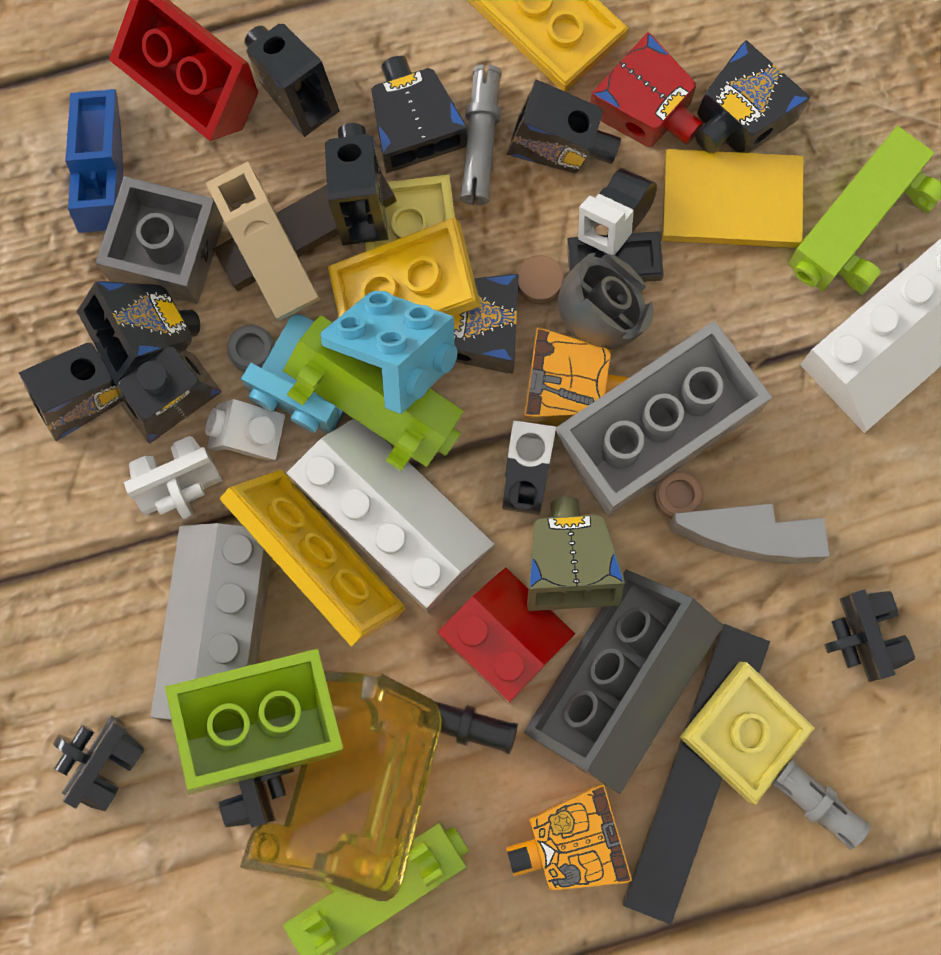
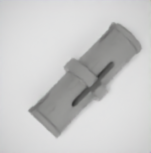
(822, 805)

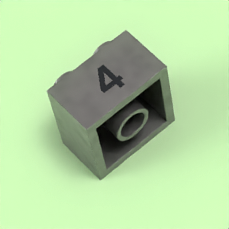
(160, 238)

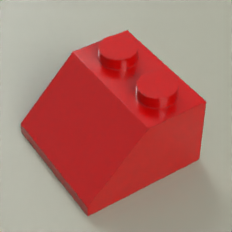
(502, 637)

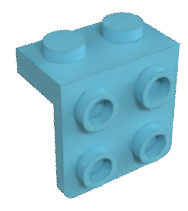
(400, 337)
(270, 385)

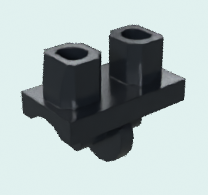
(863, 614)
(86, 783)
(254, 803)

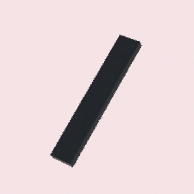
(686, 794)

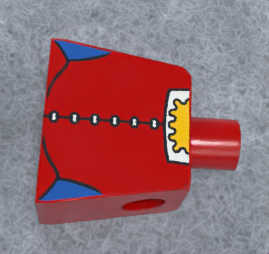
(648, 95)

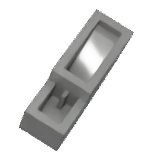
(754, 535)

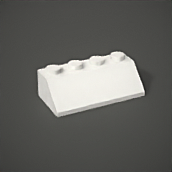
(884, 344)
(390, 513)

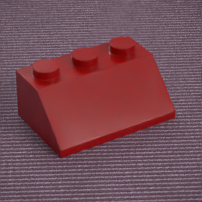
(185, 67)

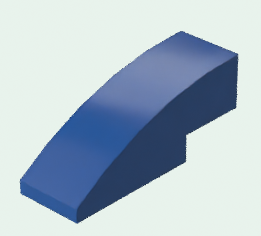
(93, 158)

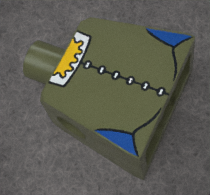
(573, 561)

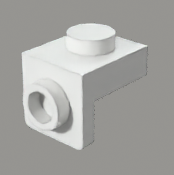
(245, 429)

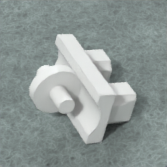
(174, 482)

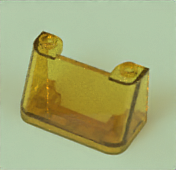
(361, 808)

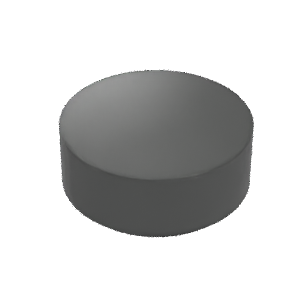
(249, 345)

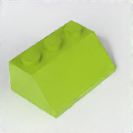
(253, 721)

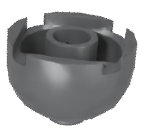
(604, 302)

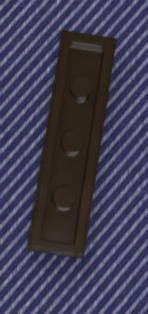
(306, 224)

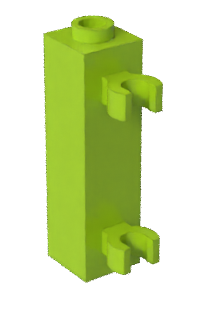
(859, 210)
(359, 392)
(344, 918)

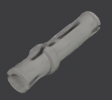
(482, 117)

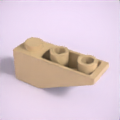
(262, 240)

